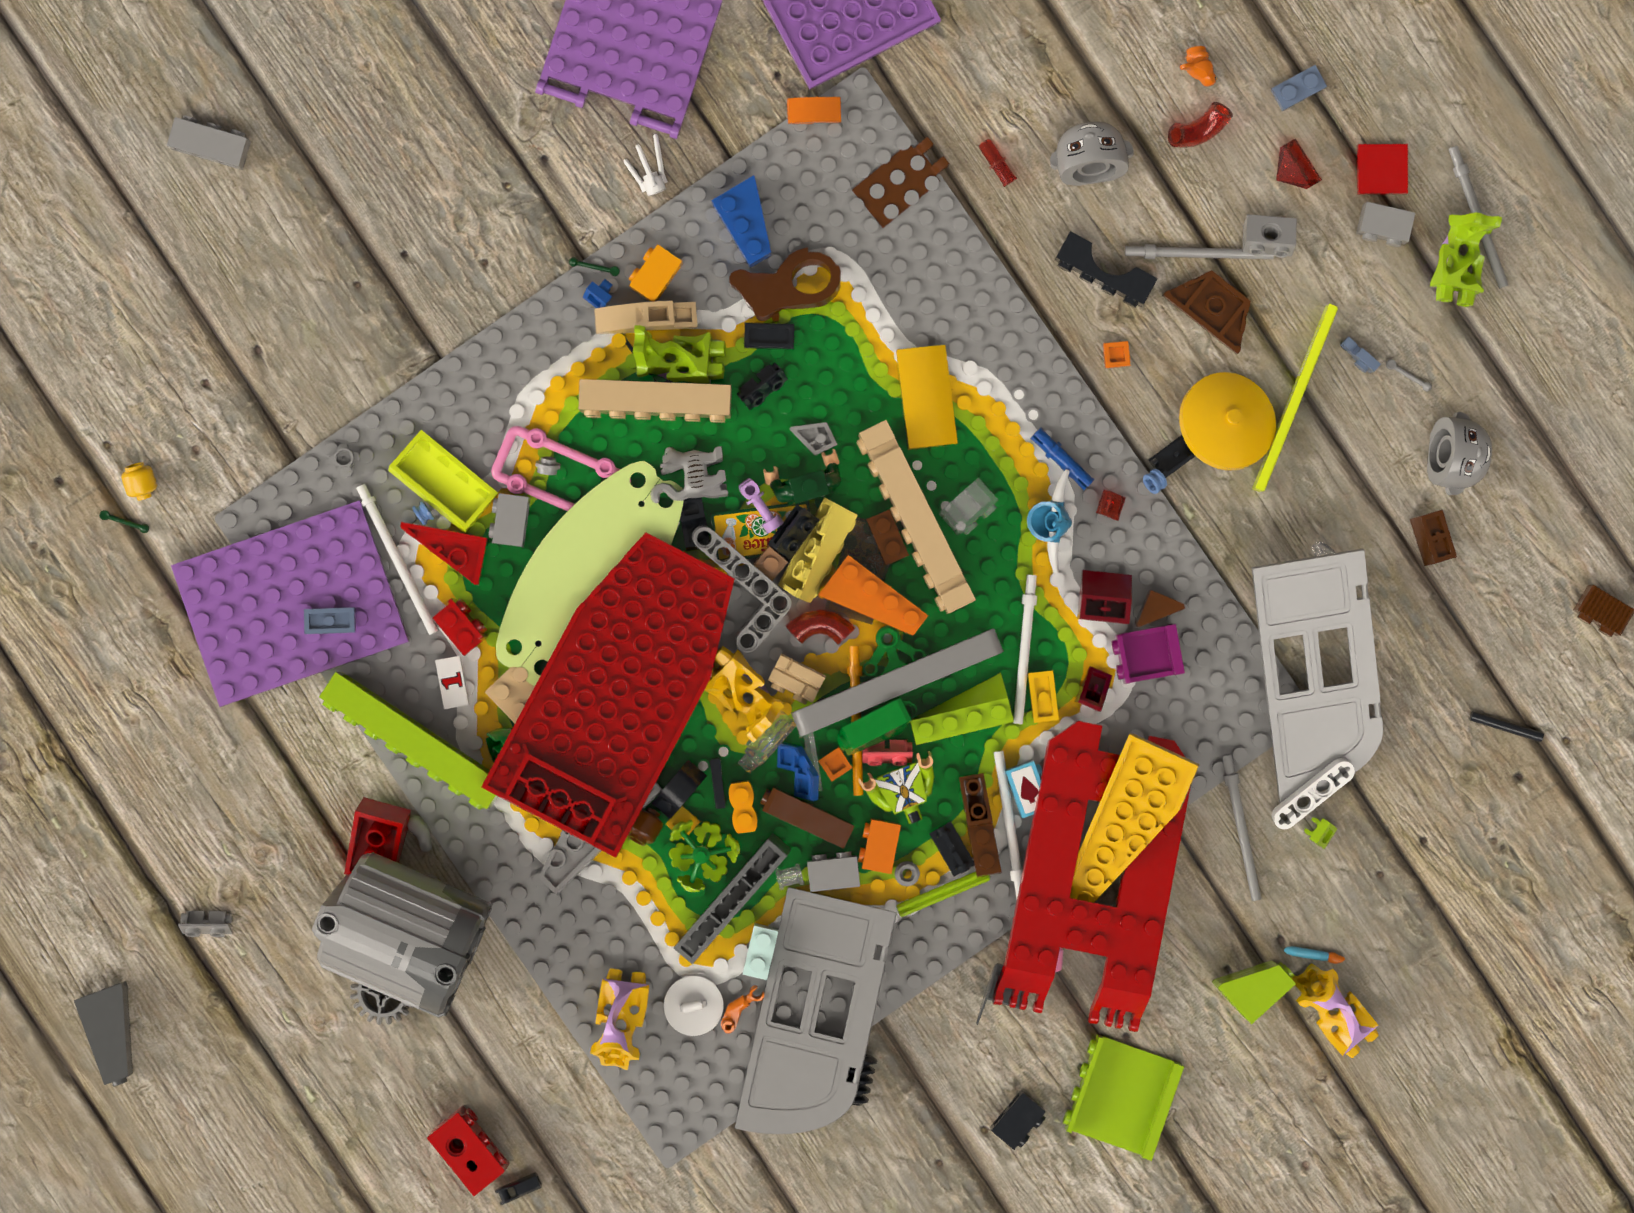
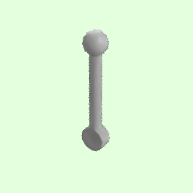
(1391, 364)

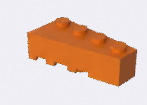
(867, 594)

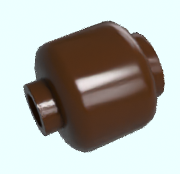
(646, 827)

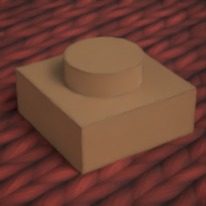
(770, 562)

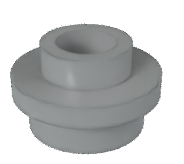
(547, 466)
(907, 881)

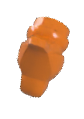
(1199, 65)

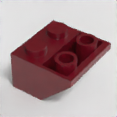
(1105, 597)

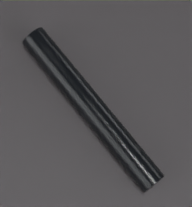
(1506, 726)

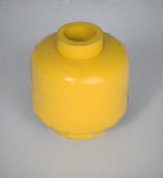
(139, 481)

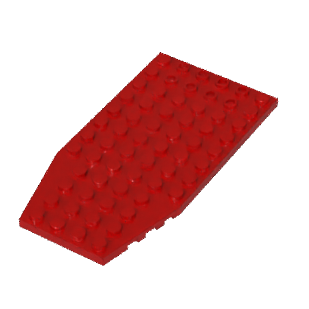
(616, 695)

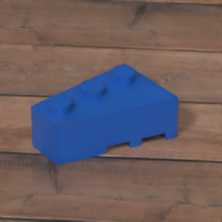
(744, 220)

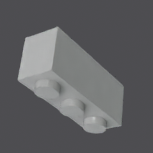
(209, 142)

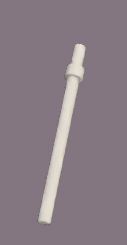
(1029, 599)
(1016, 872)

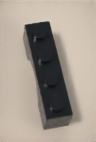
(1077, 256)

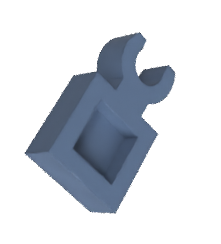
(1363, 359)

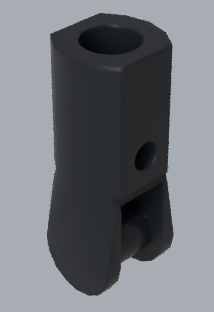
(522, 1187)

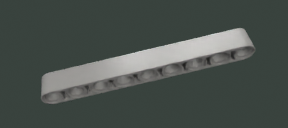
(897, 682)

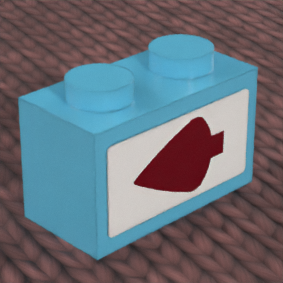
(1025, 785)

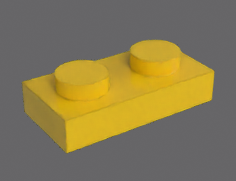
(1043, 696)

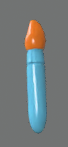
(1301, 952)

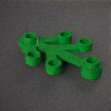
(894, 661)

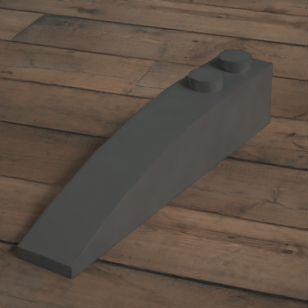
(732, 898)

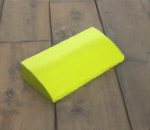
(442, 481)

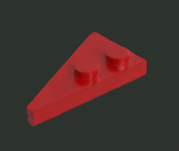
(459, 550)

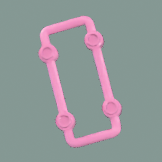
(537, 439)

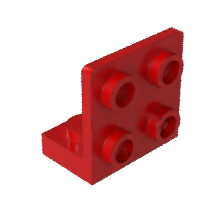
(460, 626)

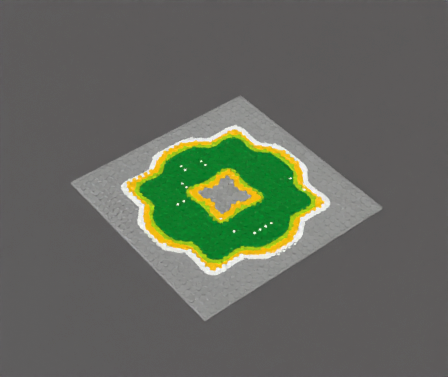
(902, 287)

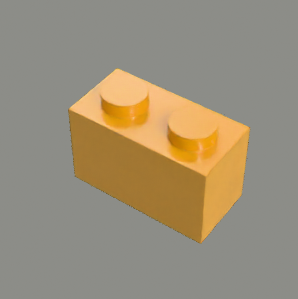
(655, 273)

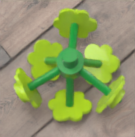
(684, 855)

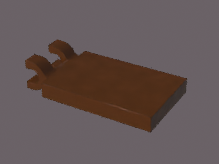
(894, 193)

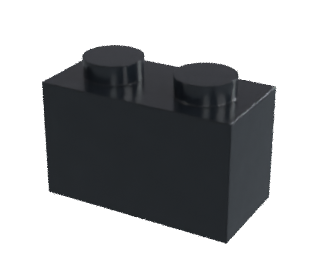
(1018, 1120)

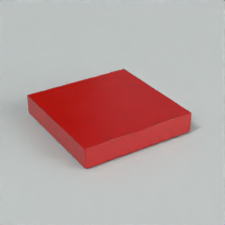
(1382, 169)

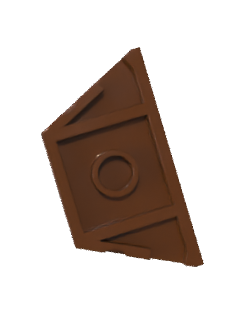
(1214, 307)

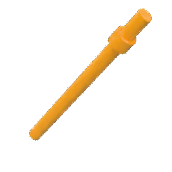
(855, 672)

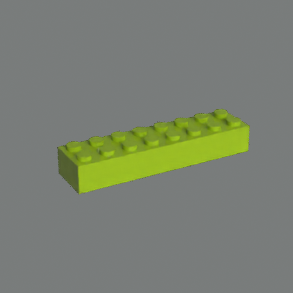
(408, 737)

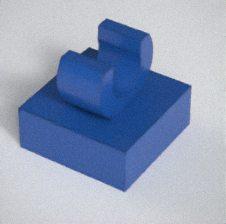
(598, 295)

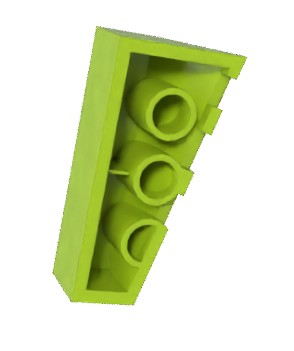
(970, 711)

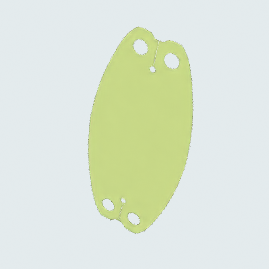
(578, 558)

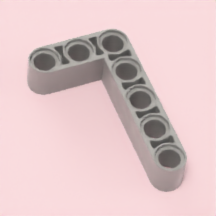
(748, 582)

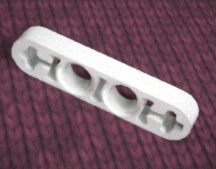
(1316, 797)

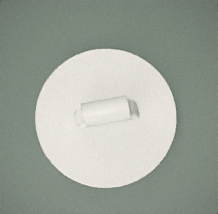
(693, 1005)

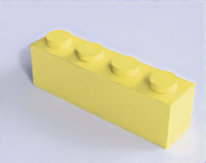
(818, 551)

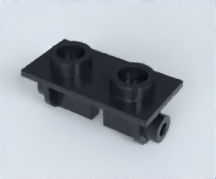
(771, 379)
(952, 849)

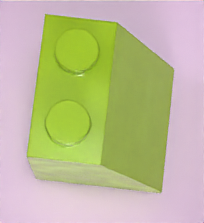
(1256, 988)

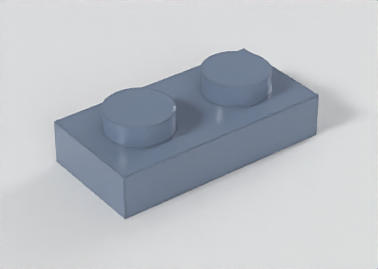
(1298, 88)
(329, 620)

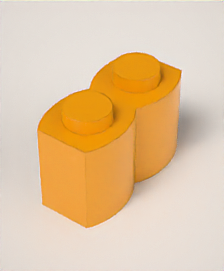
(744, 814)

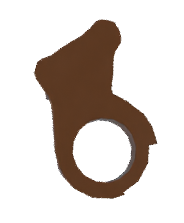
(770, 293)

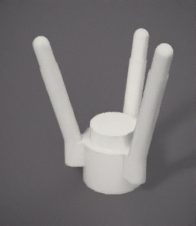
(652, 181)

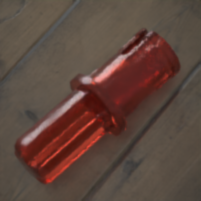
(997, 162)

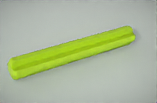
(940, 893)

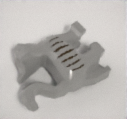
(696, 478)

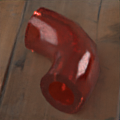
(1201, 130)
(820, 622)

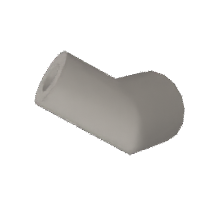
(421, 832)

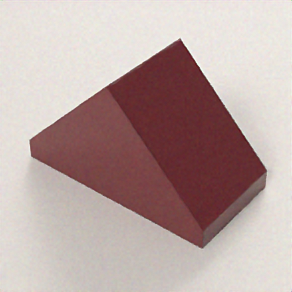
(1094, 689)

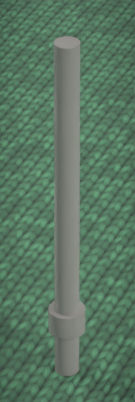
(1461, 170)
(1150, 251)
(1232, 780)

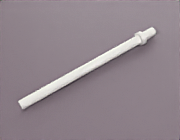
(368, 502)

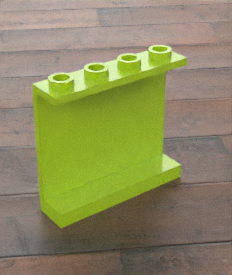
(1123, 1096)

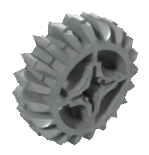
(381, 1003)

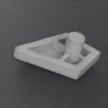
(815, 437)

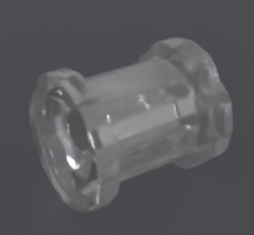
(789, 876)

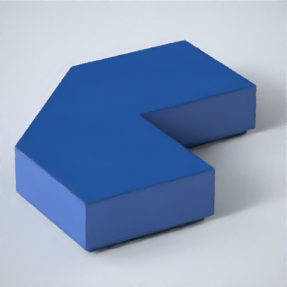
(795, 759)

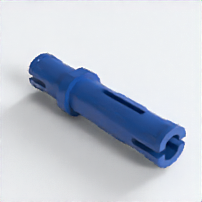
(1061, 458)

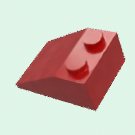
(377, 829)

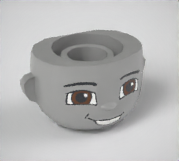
(1091, 154)
(1458, 453)

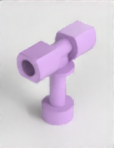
(751, 491)

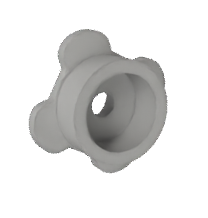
(346, 465)

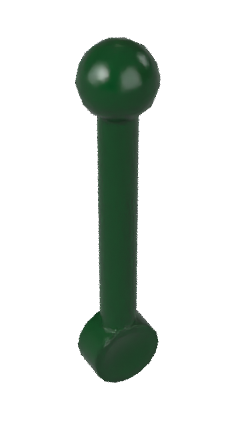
(614, 271)
(105, 515)

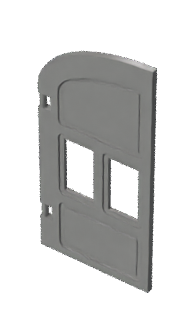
(1323, 721)
(794, 1073)

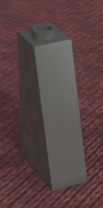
(108, 1031)

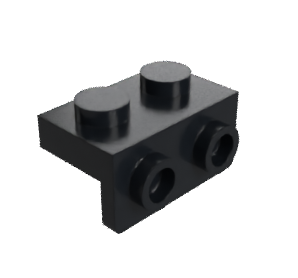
(793, 532)

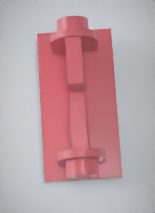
(898, 754)

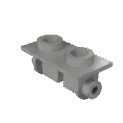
(196, 925)

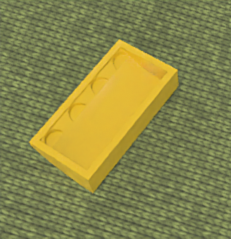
(926, 396)

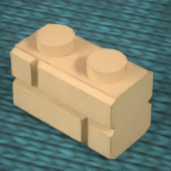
(796, 678)

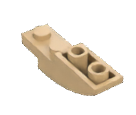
(652, 315)

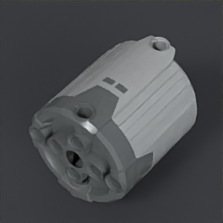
(400, 933)

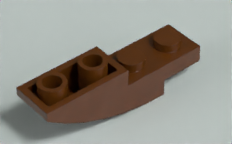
(980, 825)

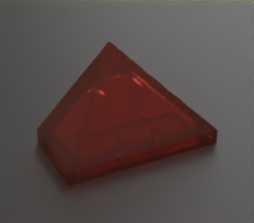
(1295, 167)

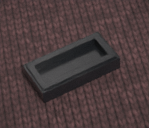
(769, 336)
(718, 786)

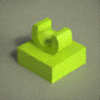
(1323, 833)

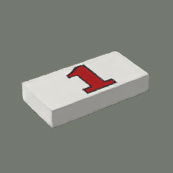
(452, 682)

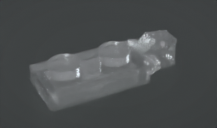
(767, 742)

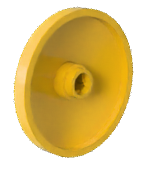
(1227, 421)

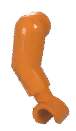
(734, 1009)

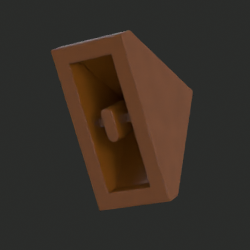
(1156, 607)

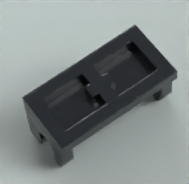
(1172, 457)

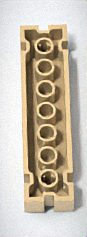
(916, 517)

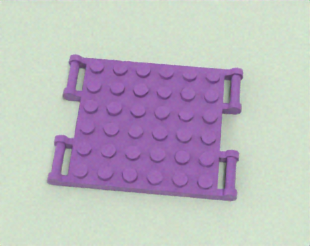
(632, 53)

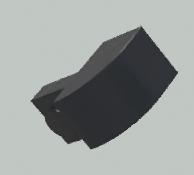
(679, 789)

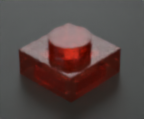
(1110, 505)

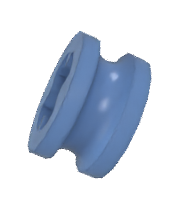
(1154, 481)
(423, 513)

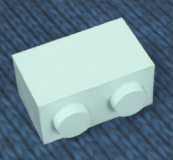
(760, 951)

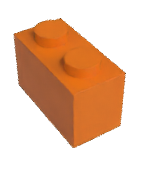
(880, 845)

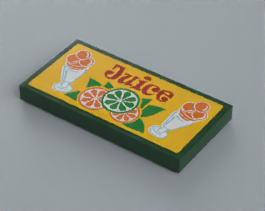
(745, 531)

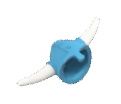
(1051, 521)

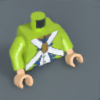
(902, 788)

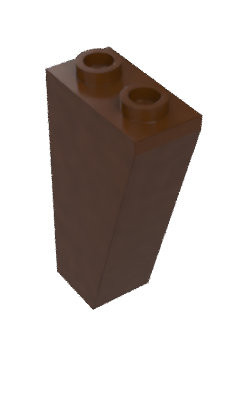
(806, 816)

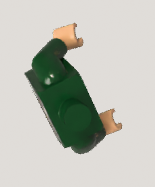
(806, 486)

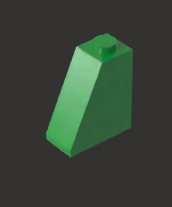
(874, 727)

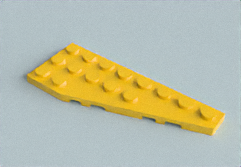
(1135, 807)

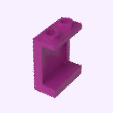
(1148, 654)

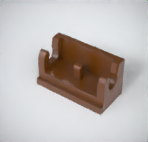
(1433, 538)

